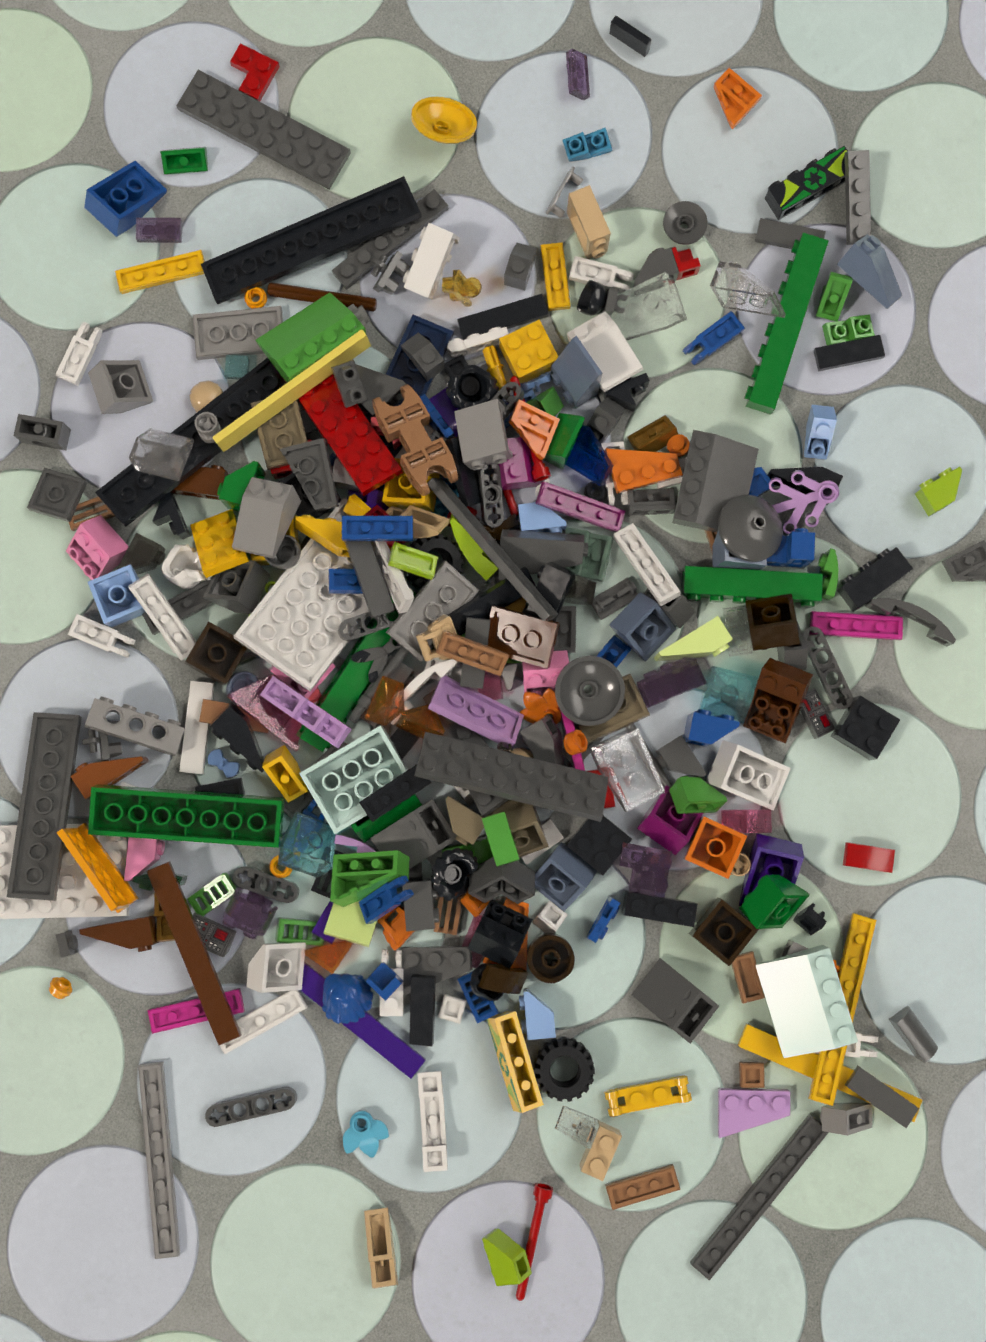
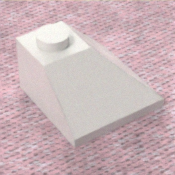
(277, 967)

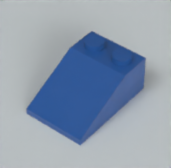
(123, 197)

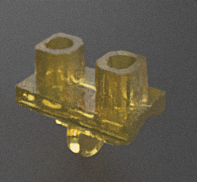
(461, 288)

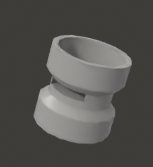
(207, 426)

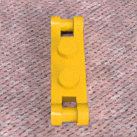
(647, 1095)

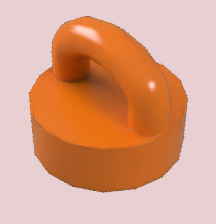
(575, 742)

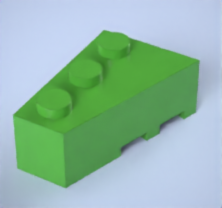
(363, 873)

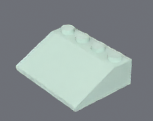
(351, 776)
(806, 1002)

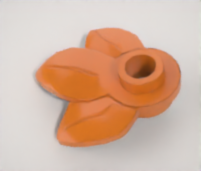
(539, 706)

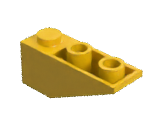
(325, 532)

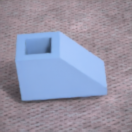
(819, 431)
(539, 519)
(539, 1017)

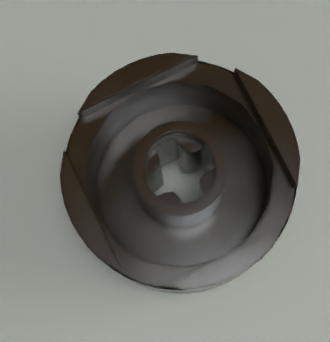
(558, 968)

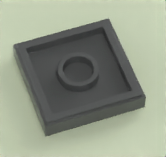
(57, 495)

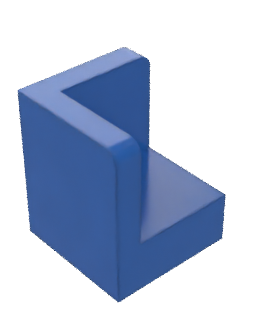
(384, 981)

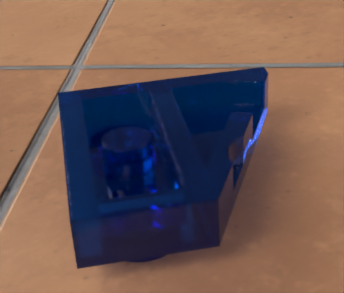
(590, 458)

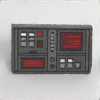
(816, 715)
(214, 935)

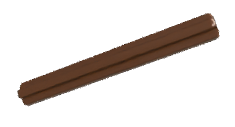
(313, 295)

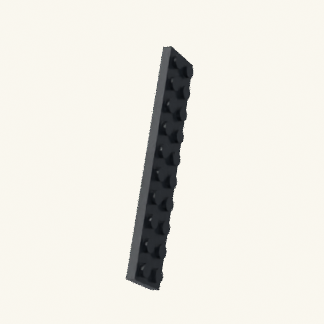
(311, 240)
(135, 491)

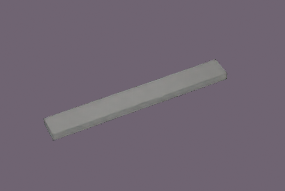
(159, 1160)

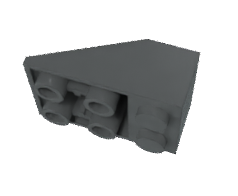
(416, 834)
(675, 1000)

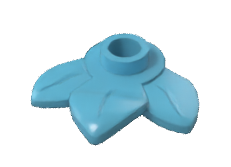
(366, 1136)

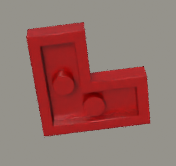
(259, 71)

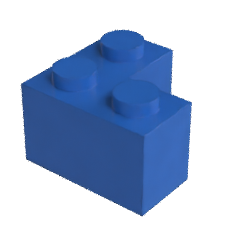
(795, 550)

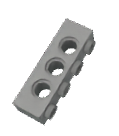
(97, 721)

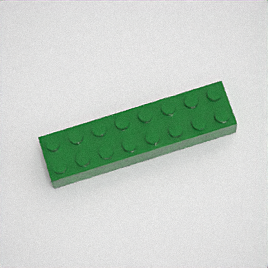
(186, 815)

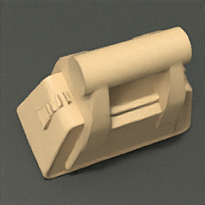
(435, 633)

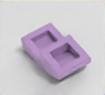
(362, 847)

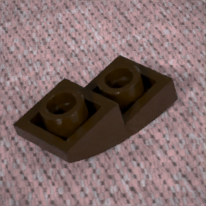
(503, 979)

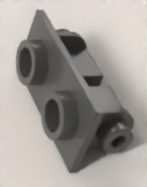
(614, 598)

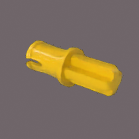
(494, 365)

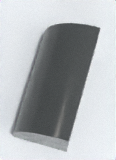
(914, 1034)

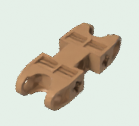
(422, 454)

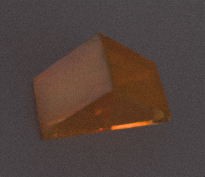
(387, 701)
(420, 721)
(329, 955)

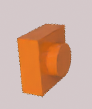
(473, 904)

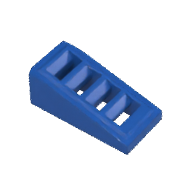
(474, 1008)

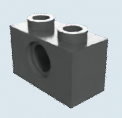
(42, 432)

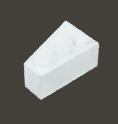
(430, 260)

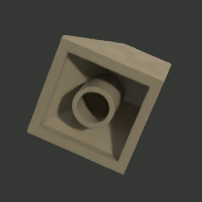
(464, 822)

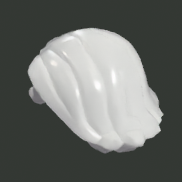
(183, 567)

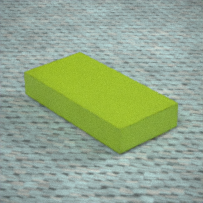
(413, 561)

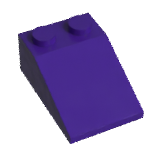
(772, 857)

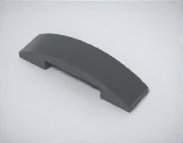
(937, 631)

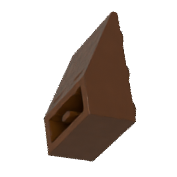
(777, 699)

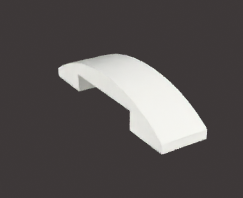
(441, 669)
(432, 1121)

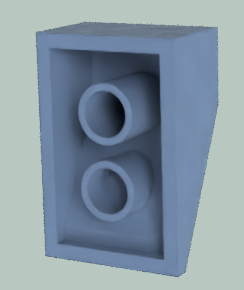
(872, 270)
(576, 373)

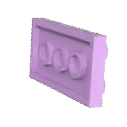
(476, 711)

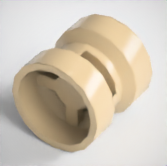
(742, 865)

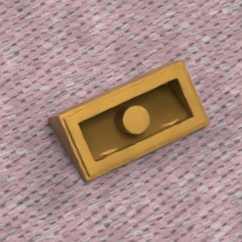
(653, 436)

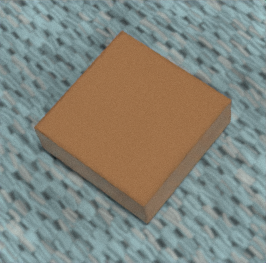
(751, 1074)

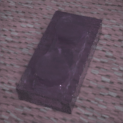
(577, 74)
(159, 230)

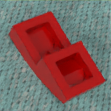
(868, 857)

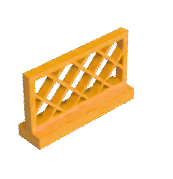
(98, 867)

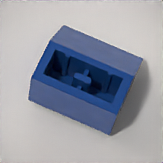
(705, 729)

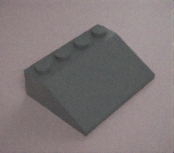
(712, 476)

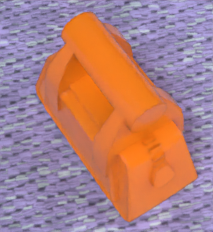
(395, 931)

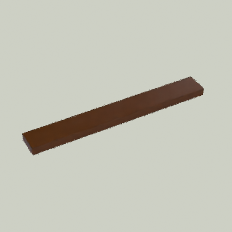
(194, 953)

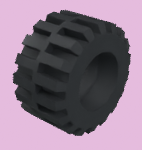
(442, 545)
(564, 1089)

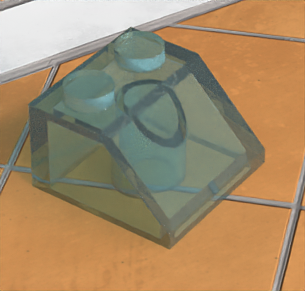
(728, 693)
(308, 846)

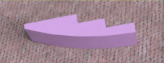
(305, 712)

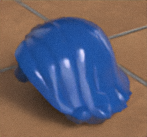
(346, 997)

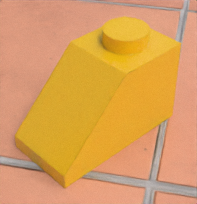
(284, 773)

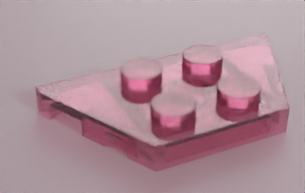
(266, 713)

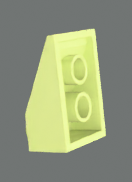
(705, 640)

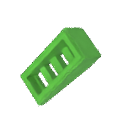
(228, 884)
(279, 937)

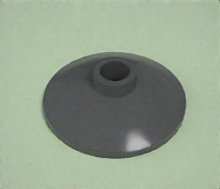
(685, 213)

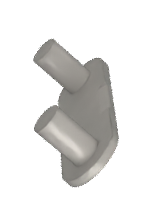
(573, 177)

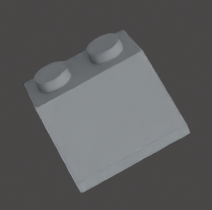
(119, 385)

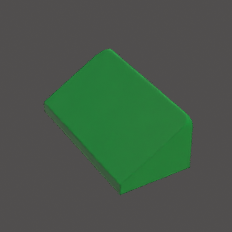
(184, 160)

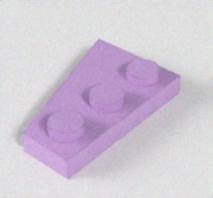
(750, 1108)

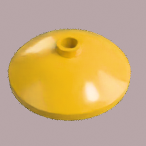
(443, 120)

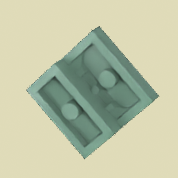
(599, 549)

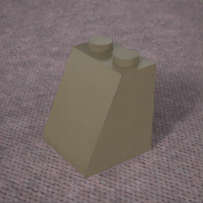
(524, 826)

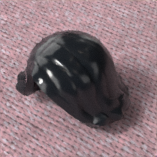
(471, 387)
(453, 872)

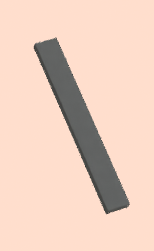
(492, 549)
(758, 1197)

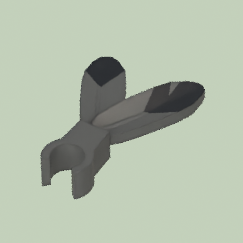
(379, 656)

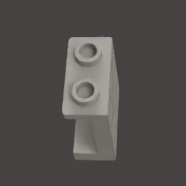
(482, 434)

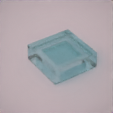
(236, 366)

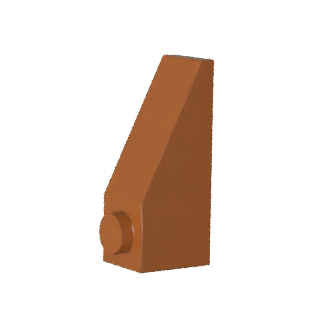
(105, 773)

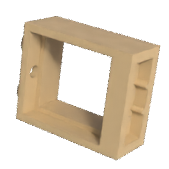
(588, 222)

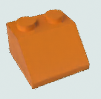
(715, 847)

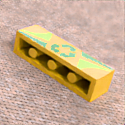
(514, 1061)

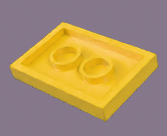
(214, 543)

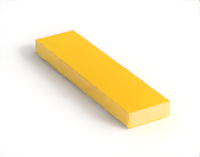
(160, 272)

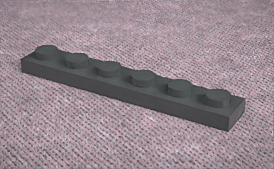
(358, 263)

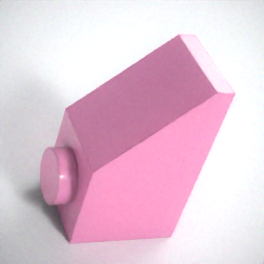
(142, 855)

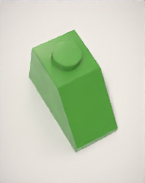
(696, 796)

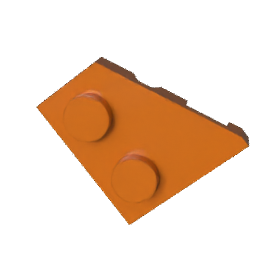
(735, 96)
(534, 427)

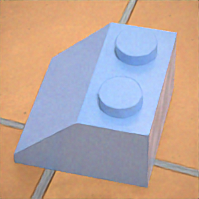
(114, 597)

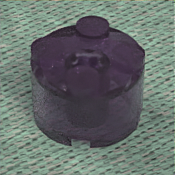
(249, 913)

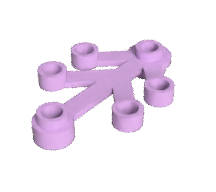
(800, 500)

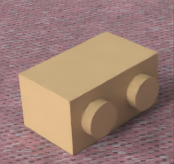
(598, 1158)

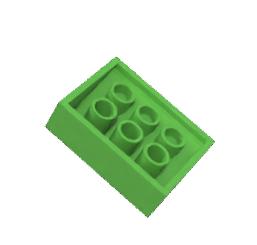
(309, 336)

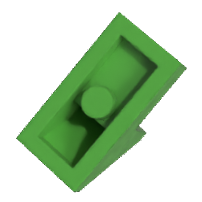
(833, 296)
(547, 401)

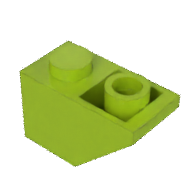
(941, 492)
(506, 1259)

